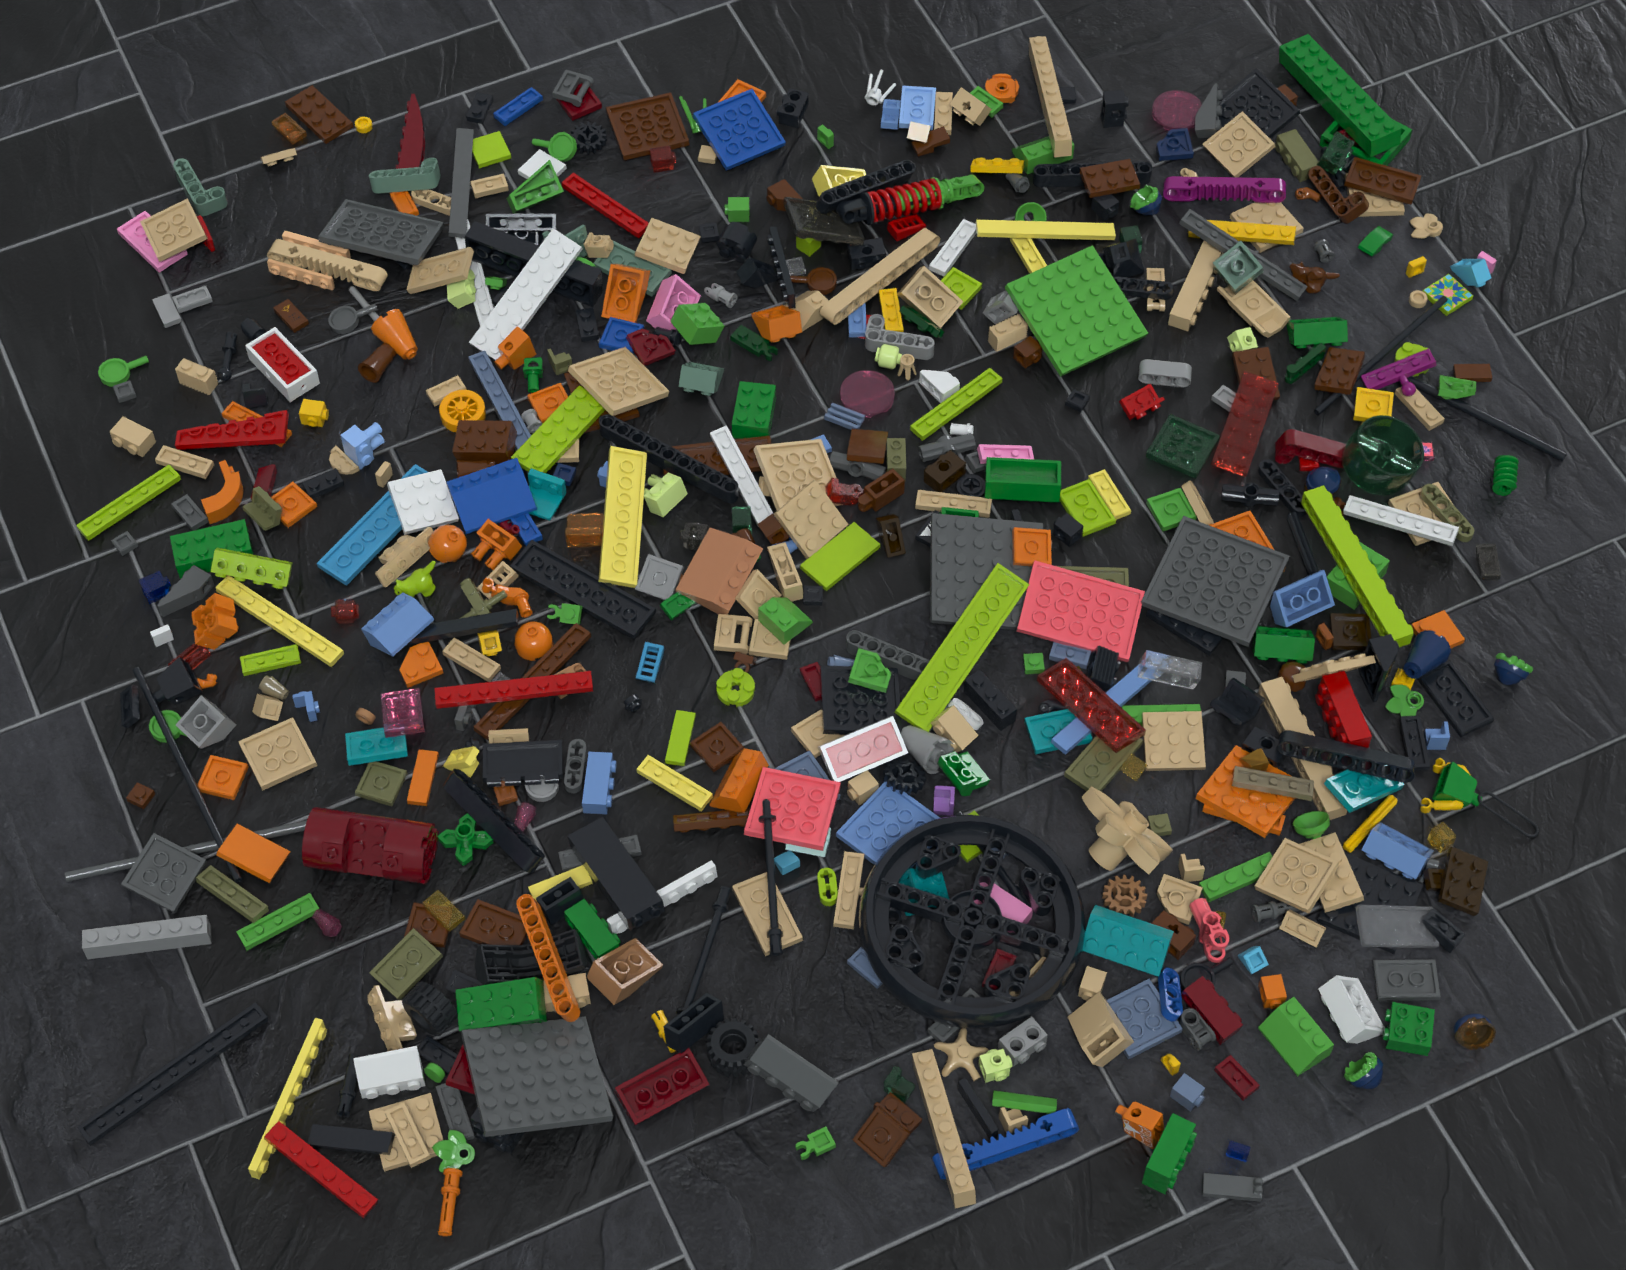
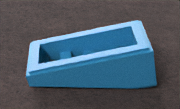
(655, 648)

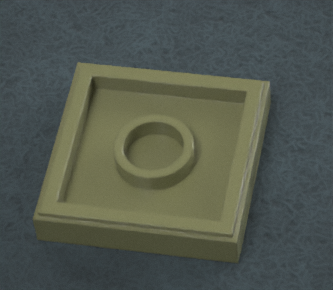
(381, 783)

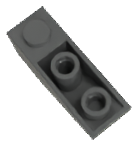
(1207, 117)
(189, 589)

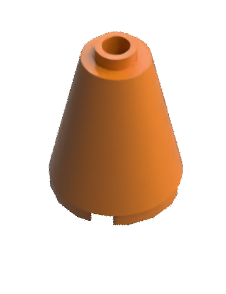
(396, 333)

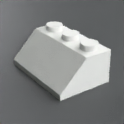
(1351, 1009)
(389, 1072)

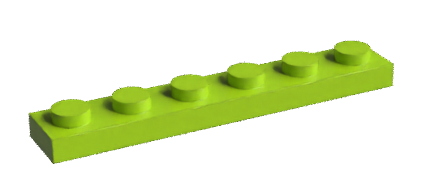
(956, 404)
(128, 502)

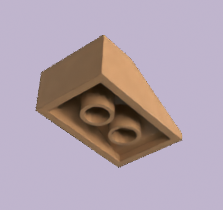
(623, 970)

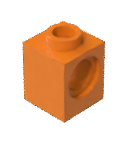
(1272, 991)

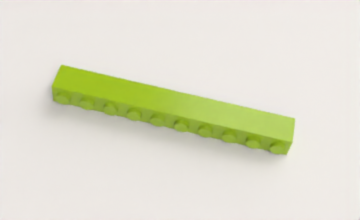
(1356, 566)

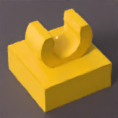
(1402, 679)

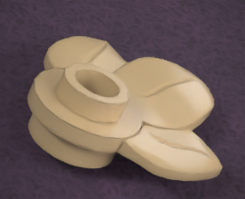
(1426, 226)

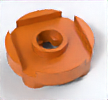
(1010, 87)

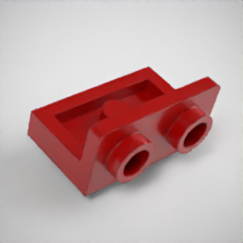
(1140, 401)

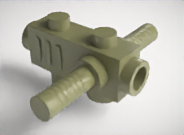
(479, 605)

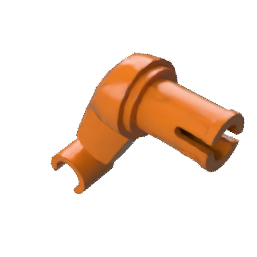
(515, 596)

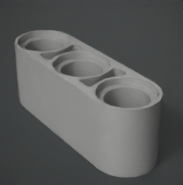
(1165, 373)

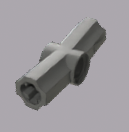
(855, 468)

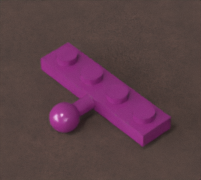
(1399, 372)

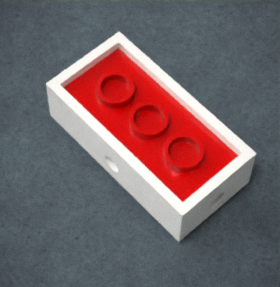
(282, 364)
(863, 749)

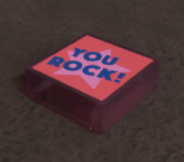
(1428, 451)

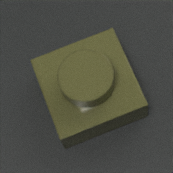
(1160, 824)

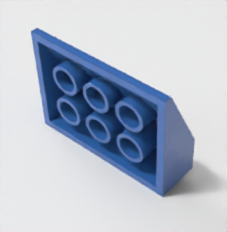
(491, 494)

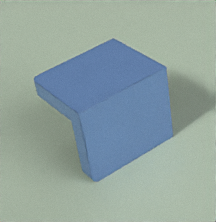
(1437, 738)

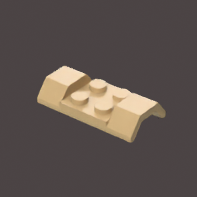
(1256, 308)

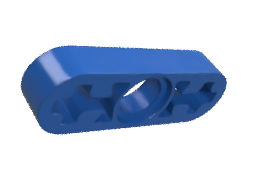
(1167, 1001)

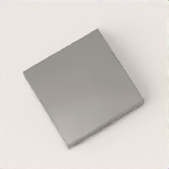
(659, 577)

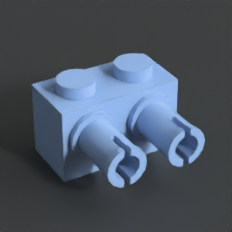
(360, 444)

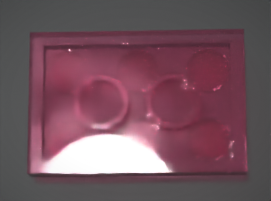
(402, 712)

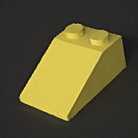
(832, 176)

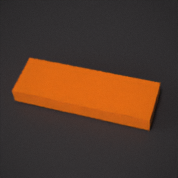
(422, 777)

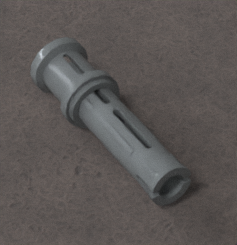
(1271, 910)

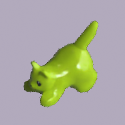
(418, 582)

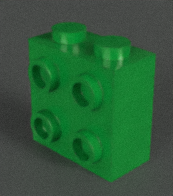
(1409, 1028)

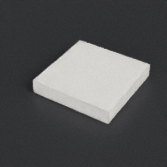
(537, 162)

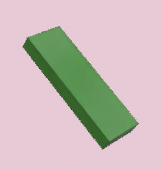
(1024, 1102)

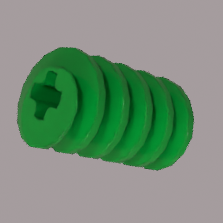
(1505, 475)

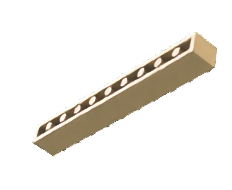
(1050, 97)

